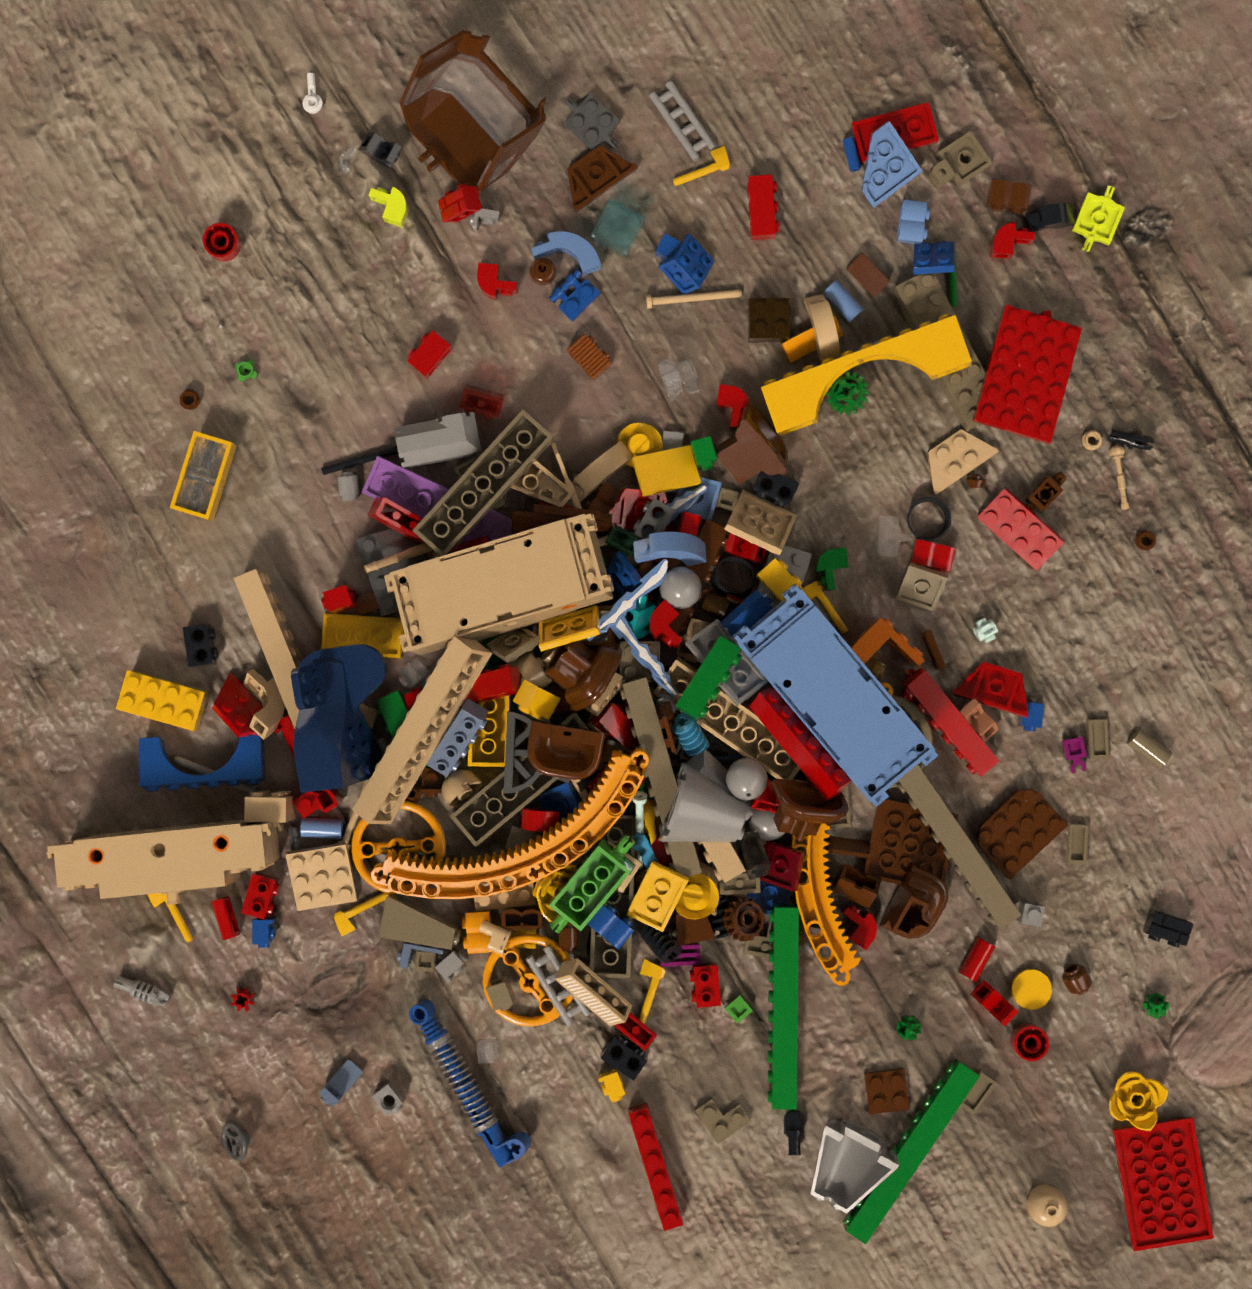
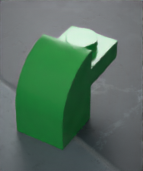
(829, 561)

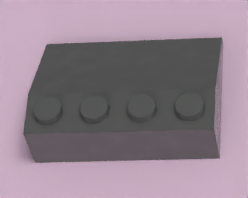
(381, 546)

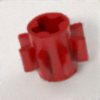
(241, 1004)

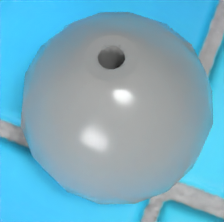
(681, 588)
(746, 779)
(765, 825)

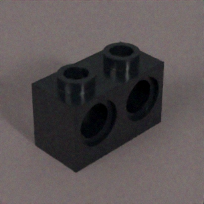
(777, 481)
(194, 646)
(620, 1061)

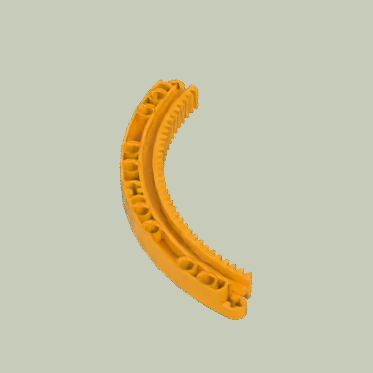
(464, 878)
(816, 905)

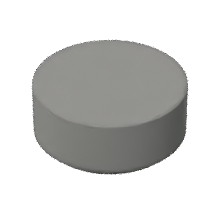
(667, 698)

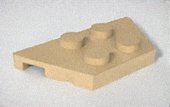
(956, 458)

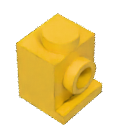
(612, 1085)

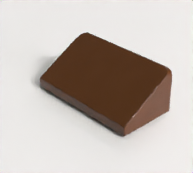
(868, 275)
(848, 846)

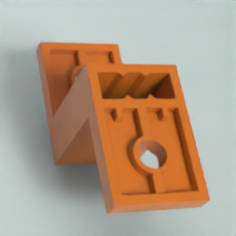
(877, 634)

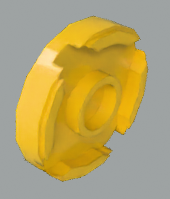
(1031, 989)

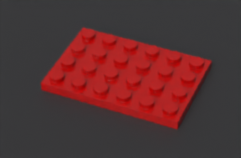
(1027, 374)
(1162, 1184)

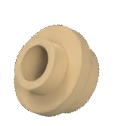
(1097, 438)

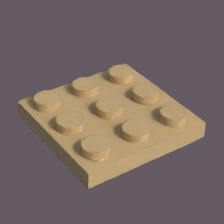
(760, 522)
(321, 876)

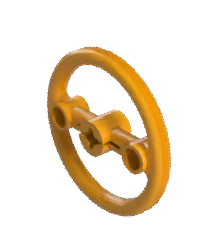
(357, 846)
(524, 972)

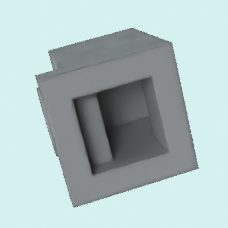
(451, 965)

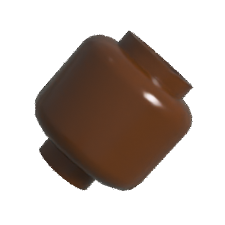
(545, 277)
(1076, 979)

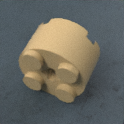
(532, 669)

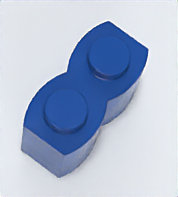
(611, 926)

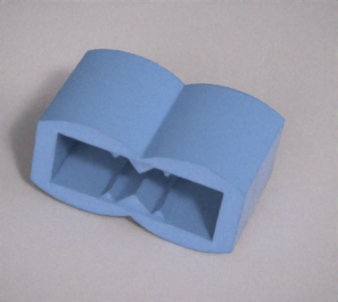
(912, 222)

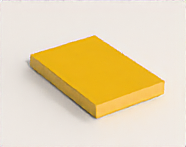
(666, 470)
(569, 628)
(657, 896)

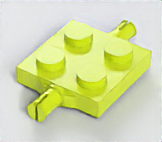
(1098, 218)

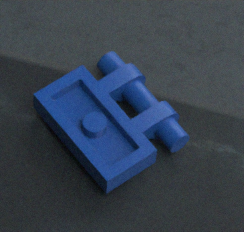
(578, 300)

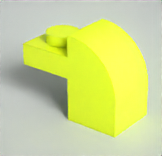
(396, 205)

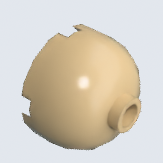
(460, 786)
(1047, 1205)

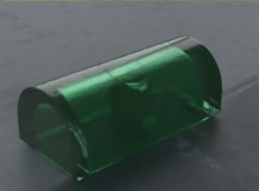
(622, 540)

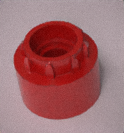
(214, 234)
(1039, 1047)

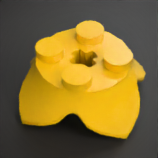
(548, 887)
(1144, 1112)

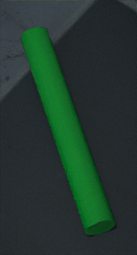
(953, 288)

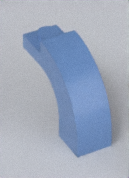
(570, 244)
(671, 545)

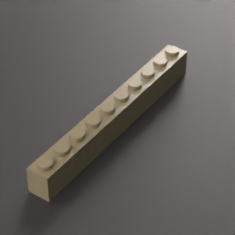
(659, 768)
(958, 847)

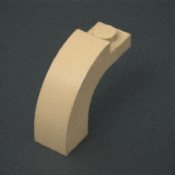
(824, 327)
(601, 469)
(268, 718)

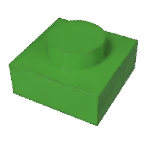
(738, 1008)

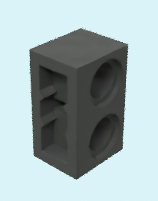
(658, 524)

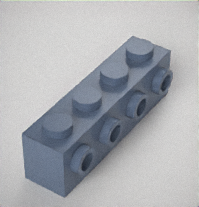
(457, 737)

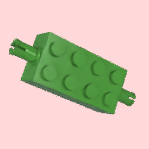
(592, 884)

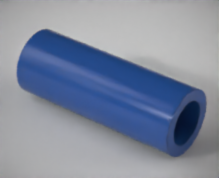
(852, 154)

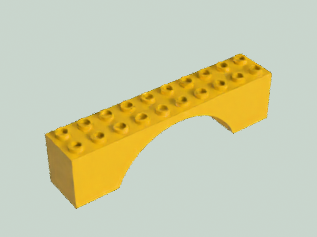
(932, 348)

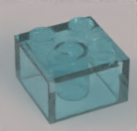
(618, 228)

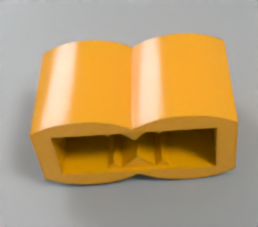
(476, 941)

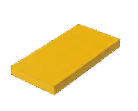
(374, 631)

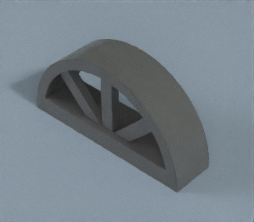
(510, 760)

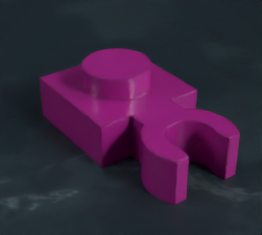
(1074, 750)

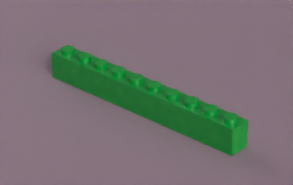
(784, 1006)
(913, 1148)

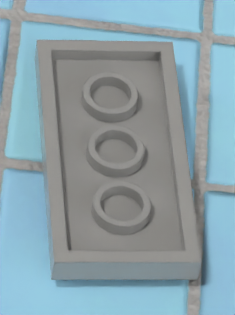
(745, 677)

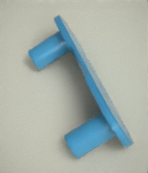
(643, 846)

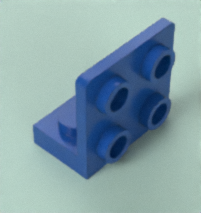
(688, 265)

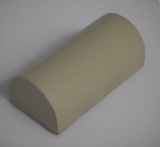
(1149, 748)

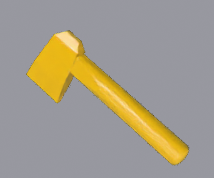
(721, 163)
(815, 589)
(157, 899)
(342, 918)
(656, 972)

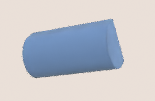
(842, 301)
(322, 827)

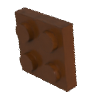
(886, 1091)

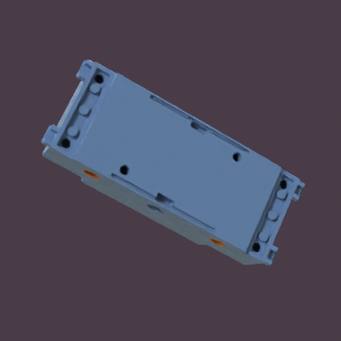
(835, 695)

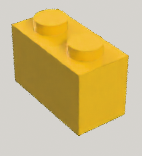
(777, 578)
(536, 700)

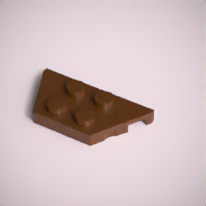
(596, 175)

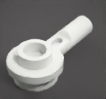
(312, 102)

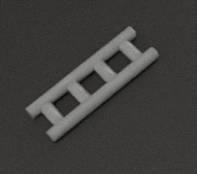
(683, 108)
(546, 984)

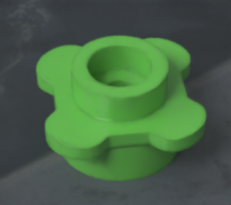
(240, 367)

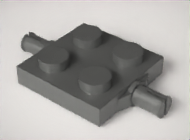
(591, 122)

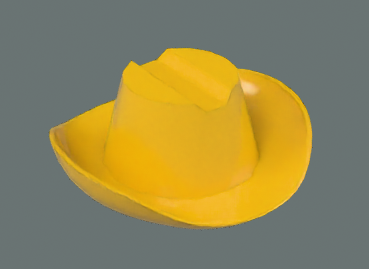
(640, 439)
(651, 821)
(698, 898)

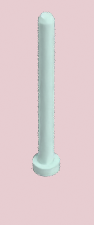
(639, 799)

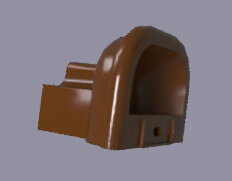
(753, 447)
(583, 671)
(564, 755)
(804, 808)
(916, 904)

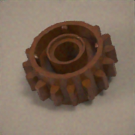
(753, 919)

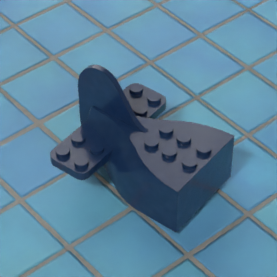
(331, 733)

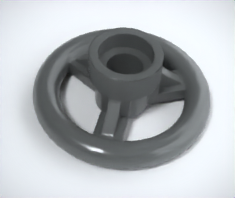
(237, 1139)

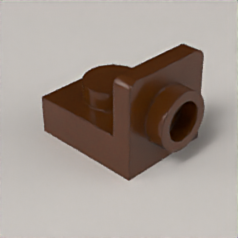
(431, 782)

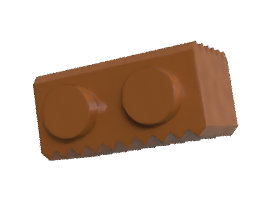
(589, 356)

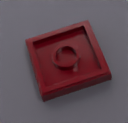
(785, 865)

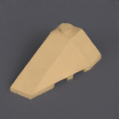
(543, 485)

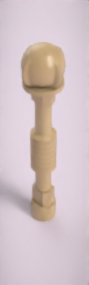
(1116, 453)

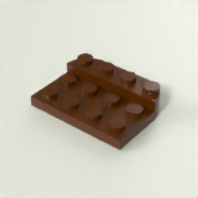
(1019, 831)

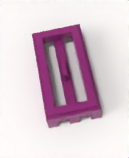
(686, 962)

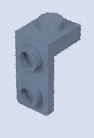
(404, 955)
(340, 1083)

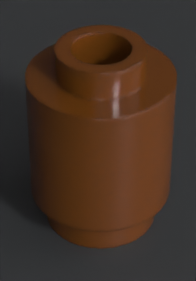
(568, 938)

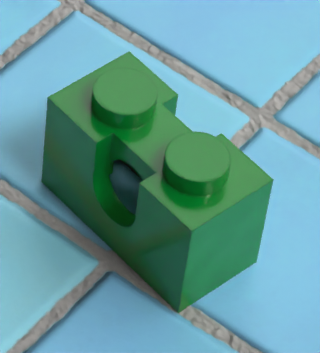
(703, 453)

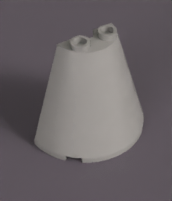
(703, 811)
(850, 1164)

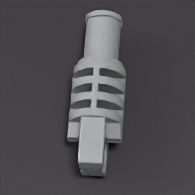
(143, 991)

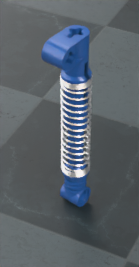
(485, 1122)

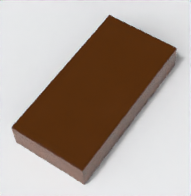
(933, 650)

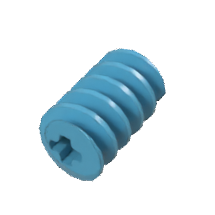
(689, 734)

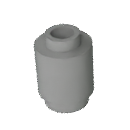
(348, 486)

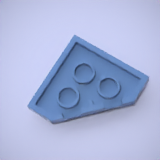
(887, 165)

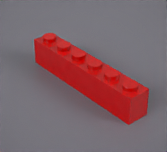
(488, 686)
(950, 722)
(800, 743)
(655, 1166)

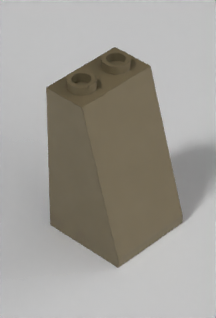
(415, 924)

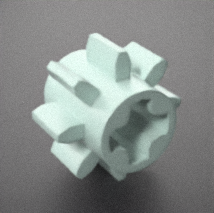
(985, 630)

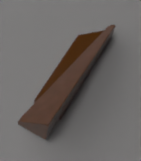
(548, 514)

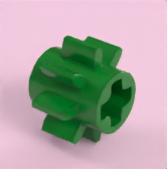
(1156, 1005)
(909, 1027)

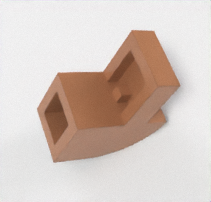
(979, 720)

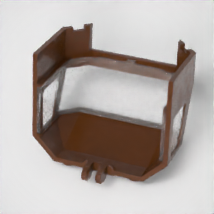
(468, 112)

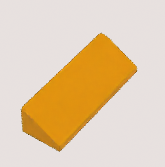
(804, 343)

